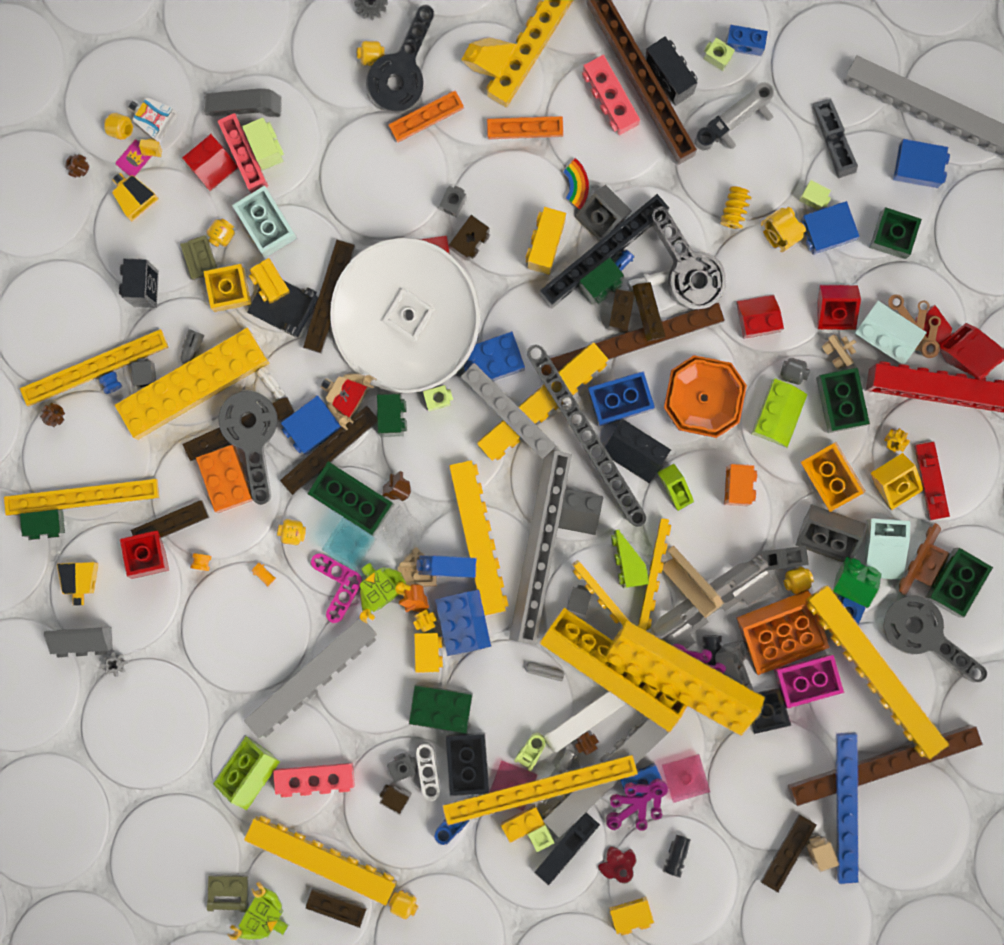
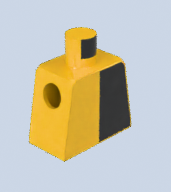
(132, 195)
(77, 579)

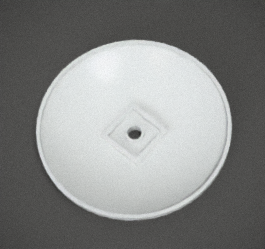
(372, 323)

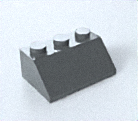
(830, 534)
(79, 641)

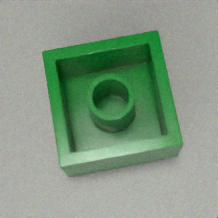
(857, 582)

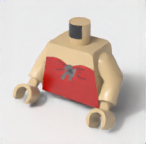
(346, 395)

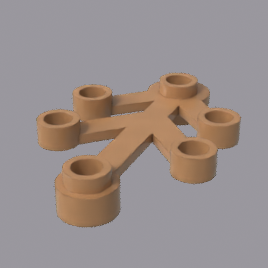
(920, 323)

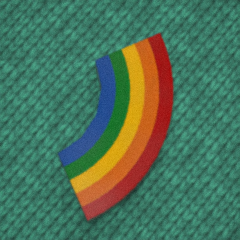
(578, 184)

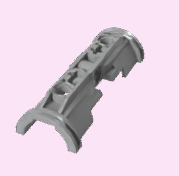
(743, 582)

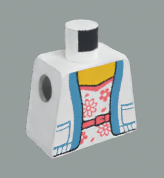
(152, 117)

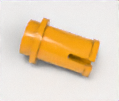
(263, 574)

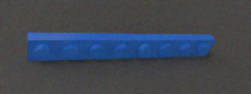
(847, 807)

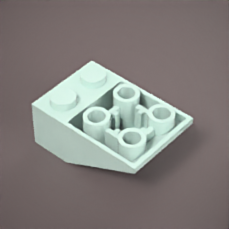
(887, 546)

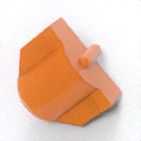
(414, 599)

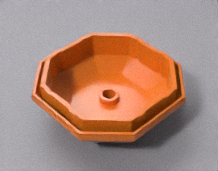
(706, 377)

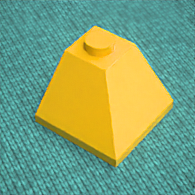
(489, 56)

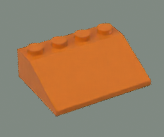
(782, 633)

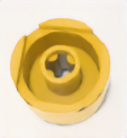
(783, 229)

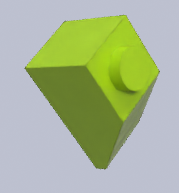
(676, 486)

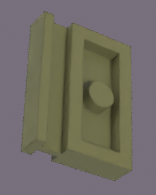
(198, 256)

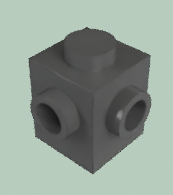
(402, 767)

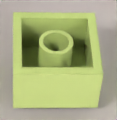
(261, 139)

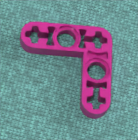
(343, 579)

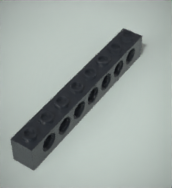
(606, 248)

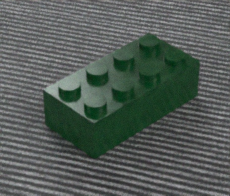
(350, 498)

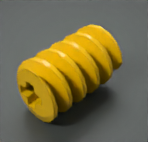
(734, 207)

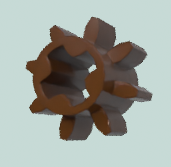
(77, 165)
(52, 415)
(586, 743)

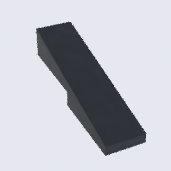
(835, 138)

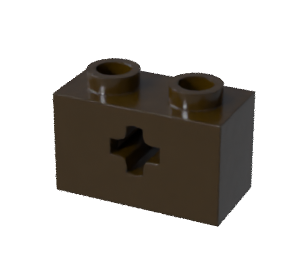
(471, 228)
(621, 311)
(394, 797)

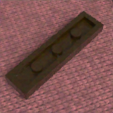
(175, 520)
(788, 853)

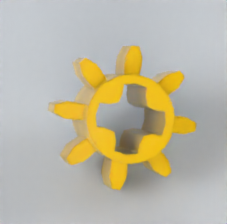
(897, 440)
(424, 621)

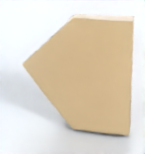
(410, 572)

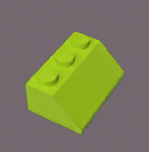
(779, 413)
(246, 773)

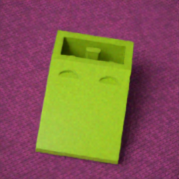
(631, 565)

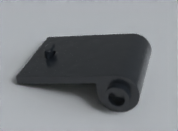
(288, 312)

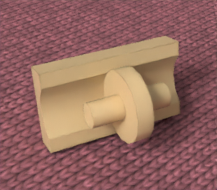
(844, 358)

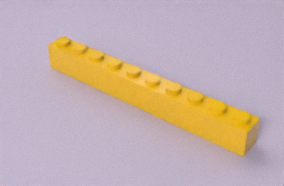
(877, 672)

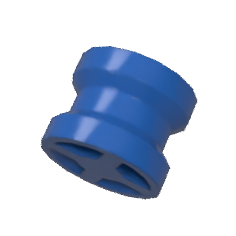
(110, 382)

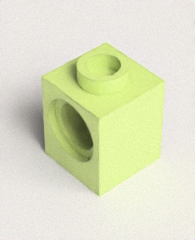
(722, 61)
(815, 195)
(429, 395)
(541, 838)

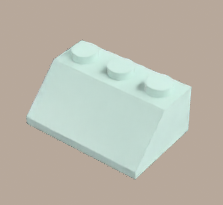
(890, 332)

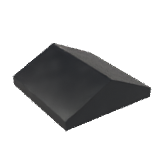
(773, 712)

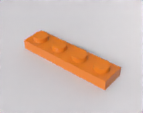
(426, 116)
(525, 127)

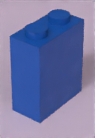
(921, 163)
(829, 228)
(310, 425)
(446, 566)

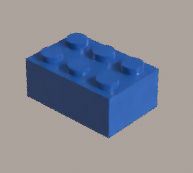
(497, 357)
(621, 398)
(463, 622)

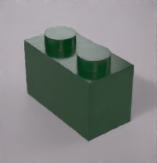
(42, 523)

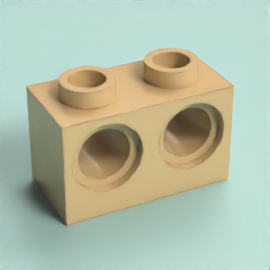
(821, 853)

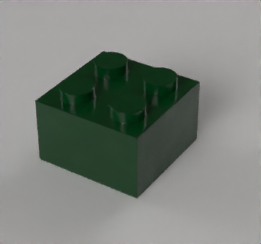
(895, 233)
(601, 281)
(390, 415)

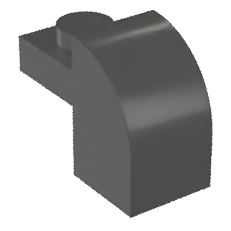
(785, 558)

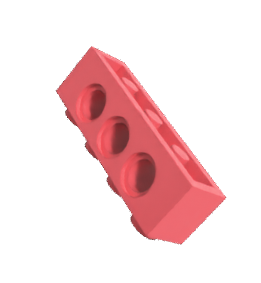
(600, 68)
(242, 153)
(283, 776)

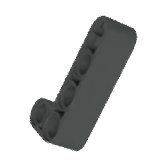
(243, 102)
(732, 657)

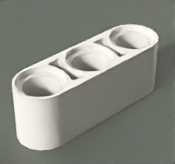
(424, 780)

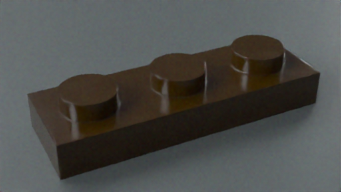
(648, 311)
(336, 908)

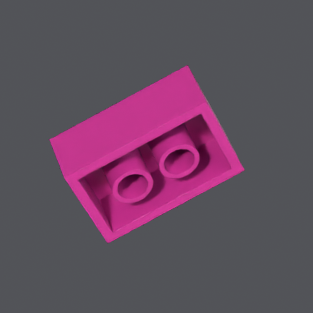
(809, 680)

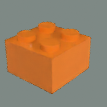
(740, 485)

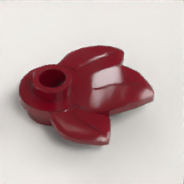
(616, 863)

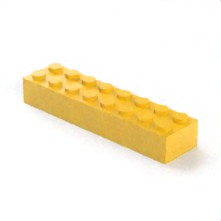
(192, 384)
(586, 649)
(684, 678)

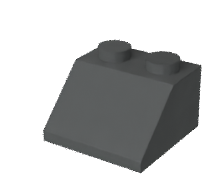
(603, 212)
(580, 512)

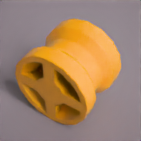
(200, 562)

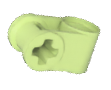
(530, 752)

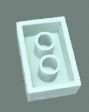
(264, 221)

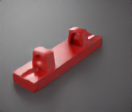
(932, 481)

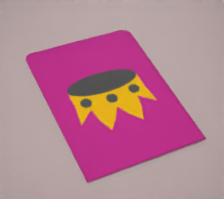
(132, 159)

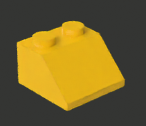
(897, 481)

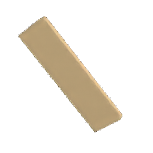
(691, 583)

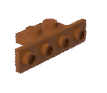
(927, 563)

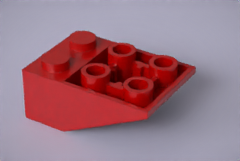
(972, 351)

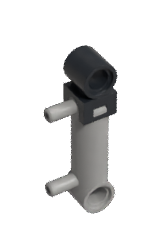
(721, 125)

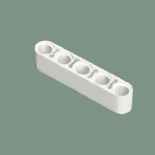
(583, 721)

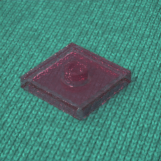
(509, 776)
(685, 778)

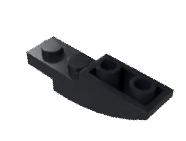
(567, 848)

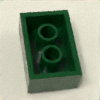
(842, 400)
(959, 582)
(440, 708)

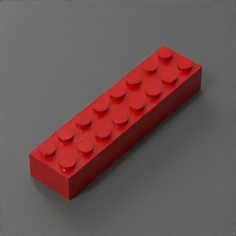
(936, 386)

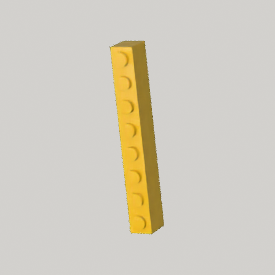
(541, 402)
(477, 536)
(320, 860)

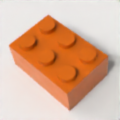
(225, 478)

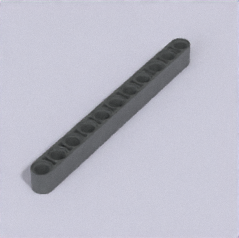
(593, 442)

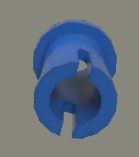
(624, 259)

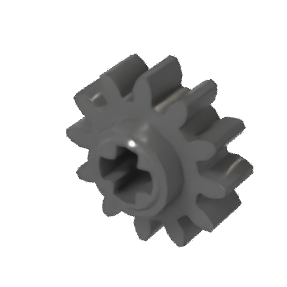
(363, 6)

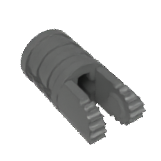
(191, 345)

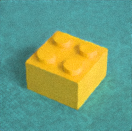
(227, 288)

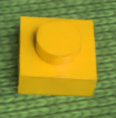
(150, 147)

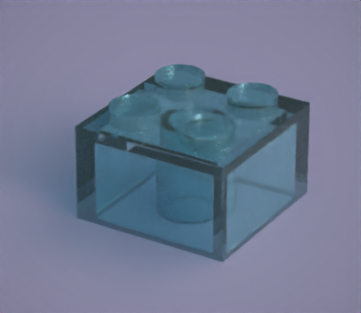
(349, 544)

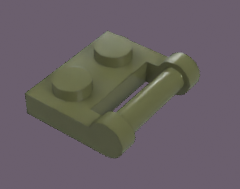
(230, 887)

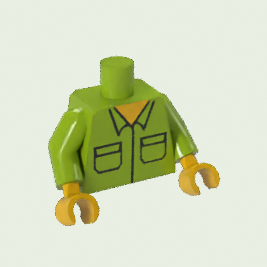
(379, 589)
(260, 917)

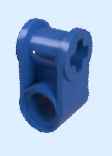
(452, 829)

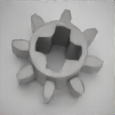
(120, 663)

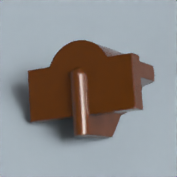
(397, 487)

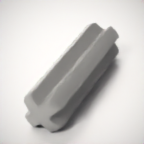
(545, 672)

